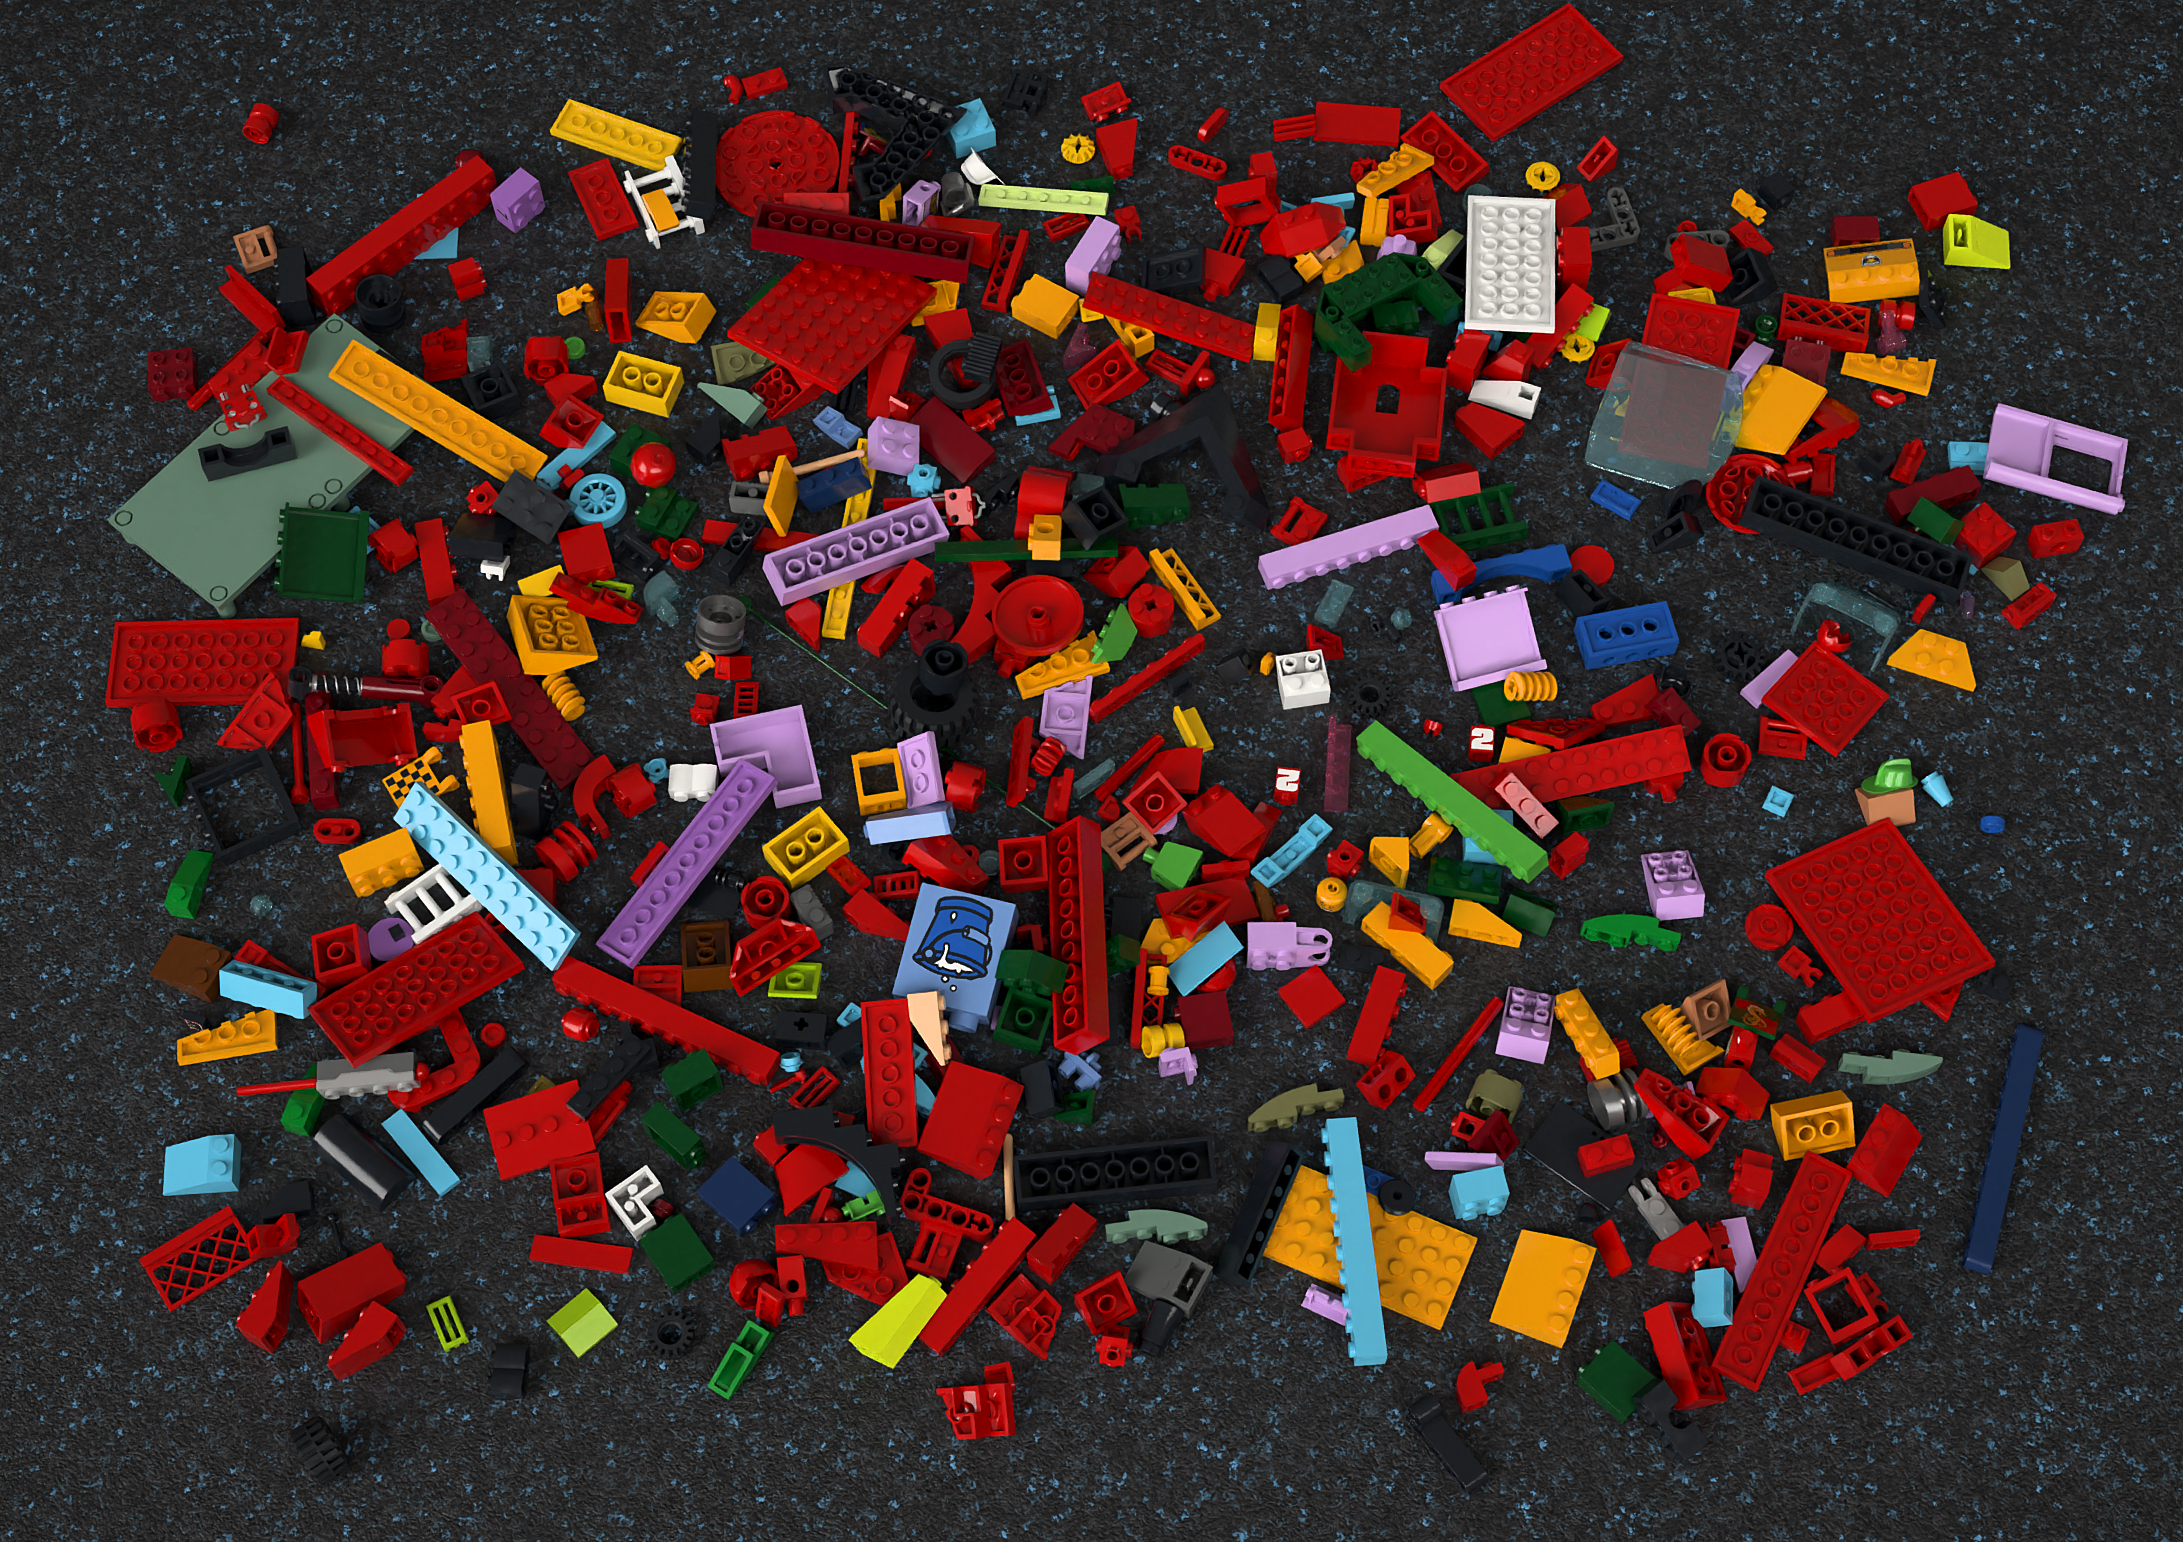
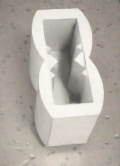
(693, 781)

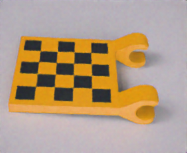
(402, 781)

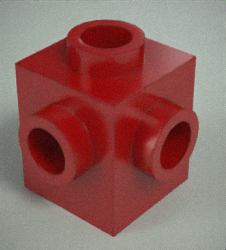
(482, 499)
(1344, 861)
(1678, 1178)
(1114, 1345)

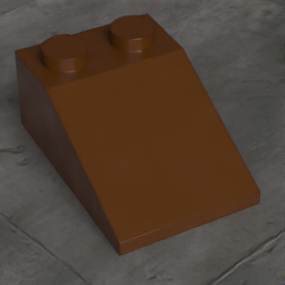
(706, 956)
(192, 966)

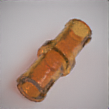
(594, 311)
(1264, 902)

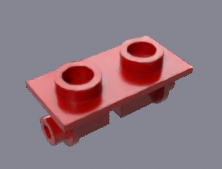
(1908, 462)
(1720, 1257)

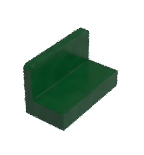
(1530, 912)

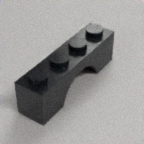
(274, 448)

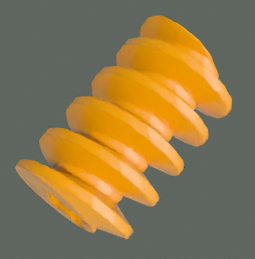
(1530, 686)
(563, 696)
(1675, 1031)

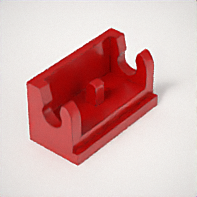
(2029, 606)

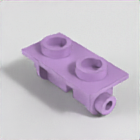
(1325, 1304)

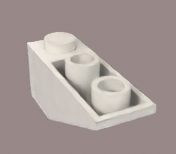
(1508, 396)

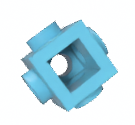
(923, 480)

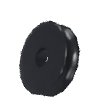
(1394, 1206)

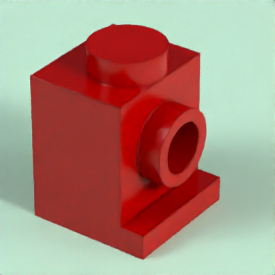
(1460, 1124)

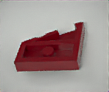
(1495, 1136)

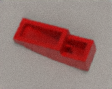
(1268, 817)

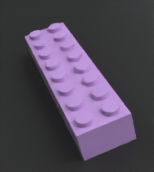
(854, 551)

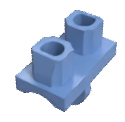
(1089, 1077)

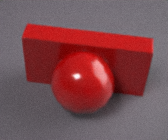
(1198, 375)
(824, 1211)

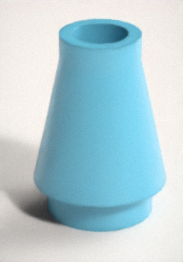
(1937, 788)

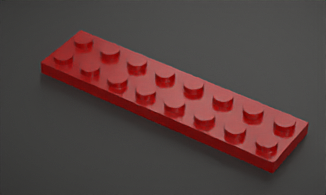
(1170, 317)

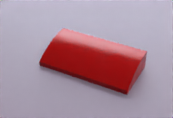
(1453, 158)

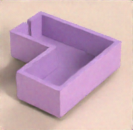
(773, 742)

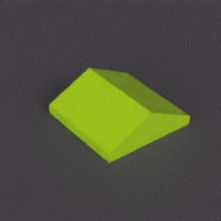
(797, 981)
(582, 1322)

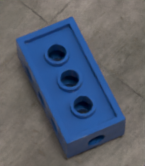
(1626, 635)

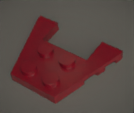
(1095, 428)

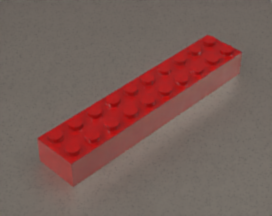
(404, 235)
(1078, 934)

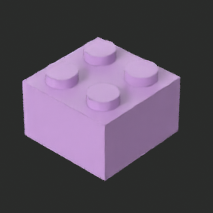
(893, 446)

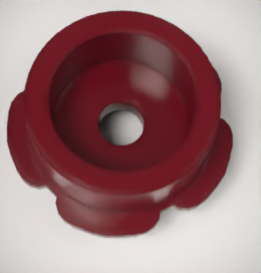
(662, 1209)

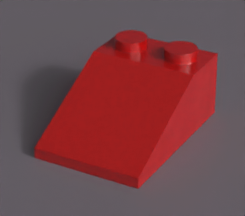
(1108, 376)
(1222, 820)

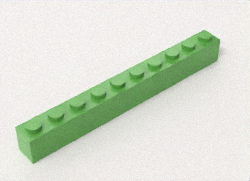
(1452, 802)

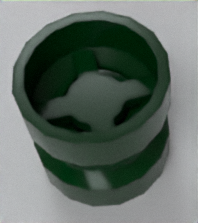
(1764, 329)

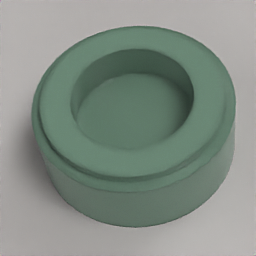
(429, 632)

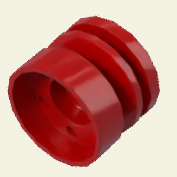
(570, 848)

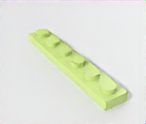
(1043, 199)

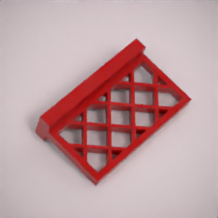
(1840, 339)
(184, 1243)

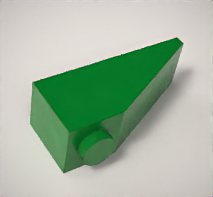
(188, 884)
(303, 1108)

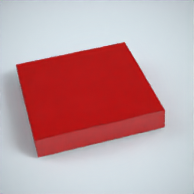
(1311, 996)

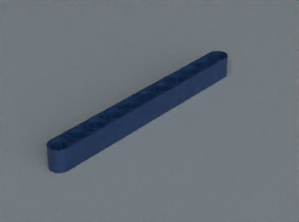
(2003, 1149)

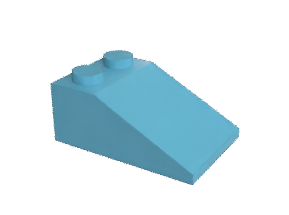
(203, 1166)

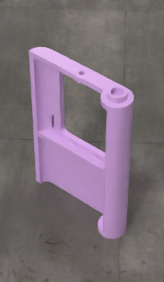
(2022, 453)

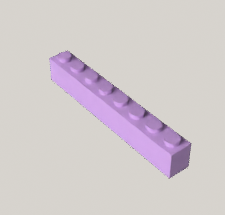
(1346, 547)

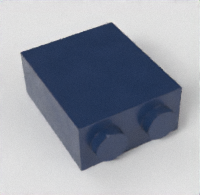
(737, 1197)

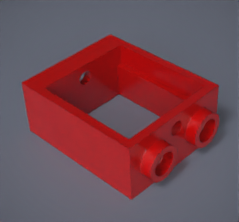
(1246, 191)
(1853, 1330)

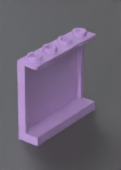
(1488, 638)

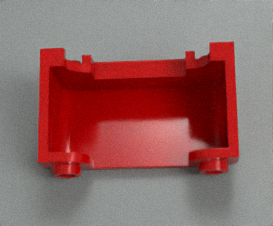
(364, 736)

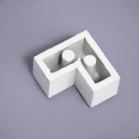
(632, 1197)

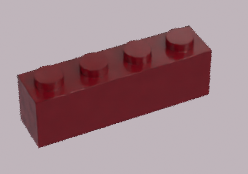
(1945, 489)

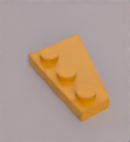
(1705, 1053)

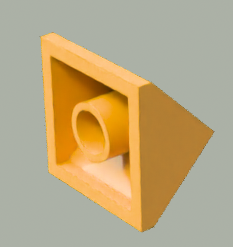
(1391, 858)

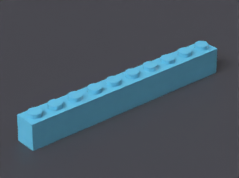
(1355, 1242)

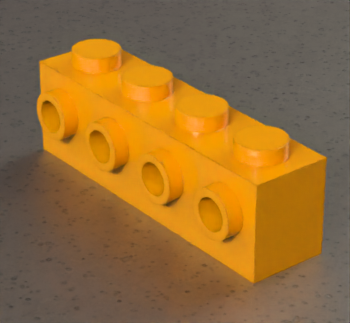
(1587, 1033)

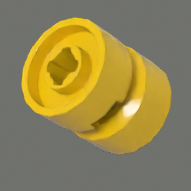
(1157, 1039)

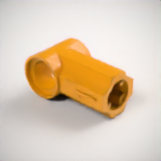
(1433, 831)

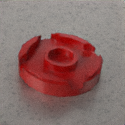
(1594, 562)
(1768, 927)

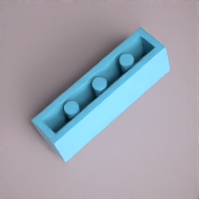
(267, 989)

